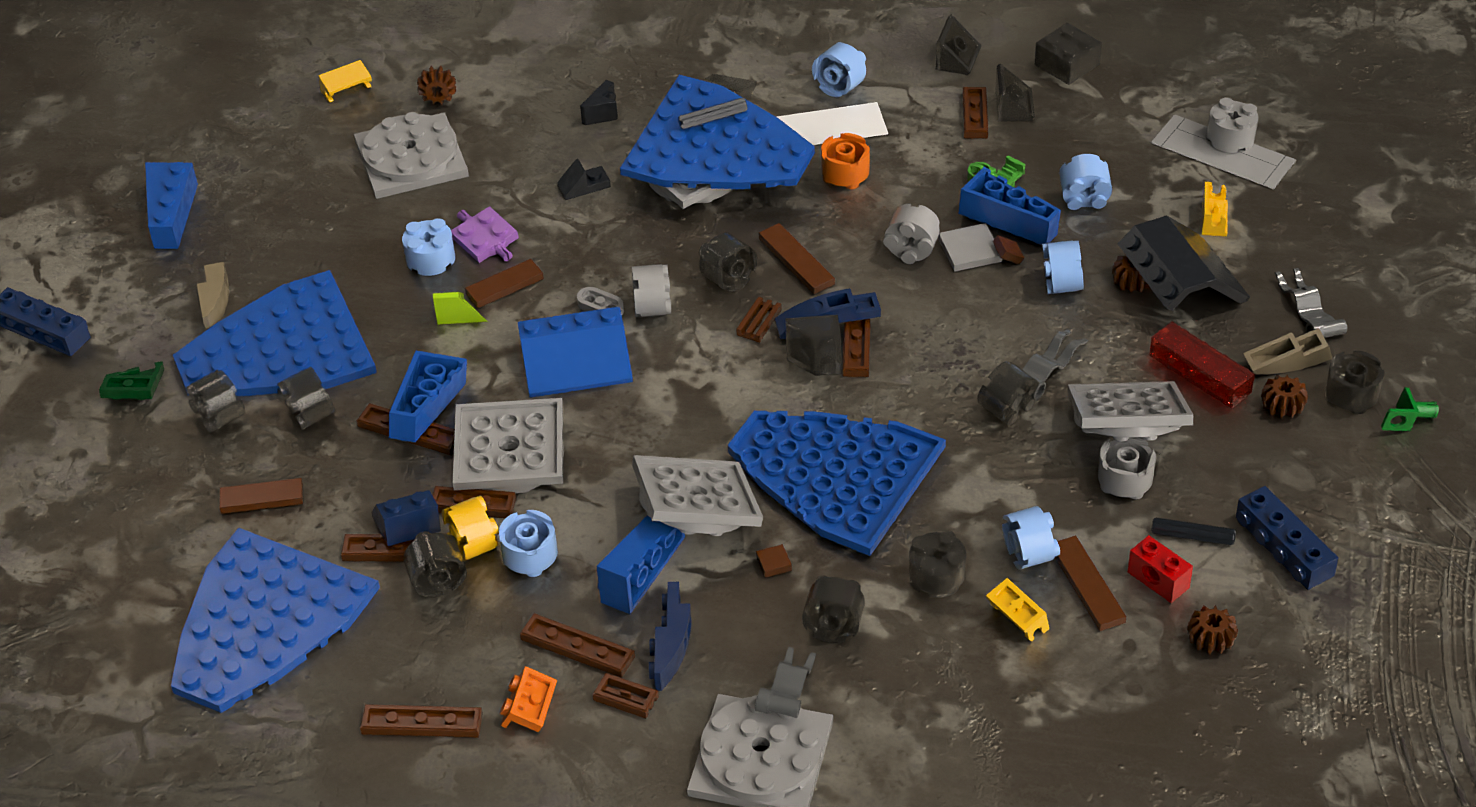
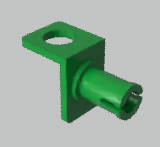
(1409, 410)

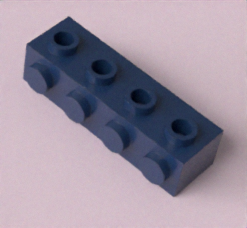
(42, 322)
(1286, 537)

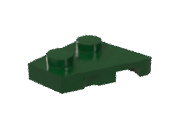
(132, 383)

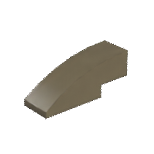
(213, 294)
(1289, 353)

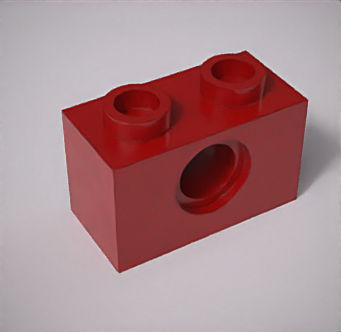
(1160, 569)

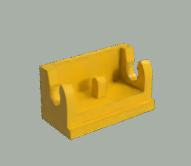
(343, 78)
(1214, 211)
(1018, 608)

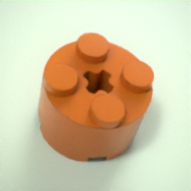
(845, 160)

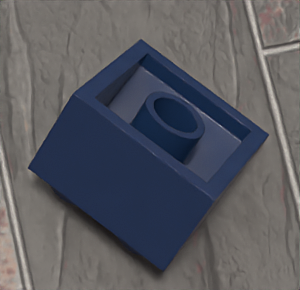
(406, 517)

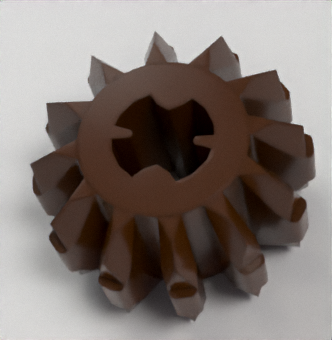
(436, 85)
(1127, 275)
(1284, 396)
(1212, 629)

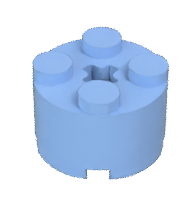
(839, 69)
(1085, 182)
(428, 246)
(1063, 267)
(1030, 537)
(528, 542)

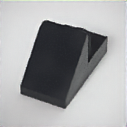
(600, 105)
(580, 182)

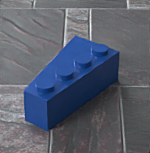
(169, 201)
(1008, 208)
(425, 393)
(636, 563)

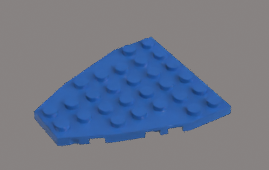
(720, 153)
(279, 336)
(836, 472)
(260, 618)

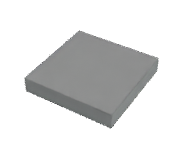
(969, 247)

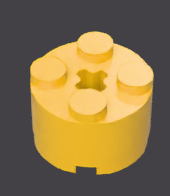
(471, 527)

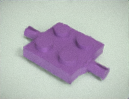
(484, 234)

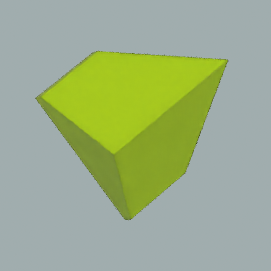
(454, 309)

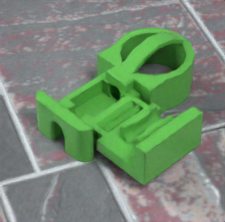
(1011, 170)

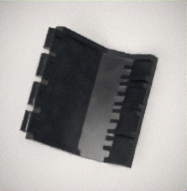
(1177, 262)

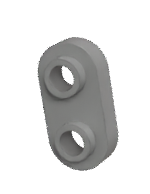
(595, 299)

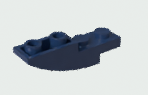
(839, 303)
(670, 639)

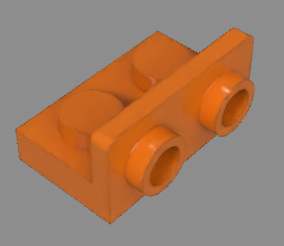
(528, 699)

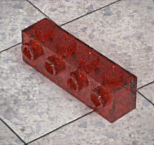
(1202, 365)

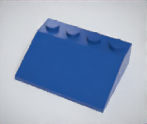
(575, 352)

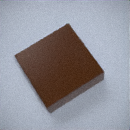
(1008, 249)
(773, 560)

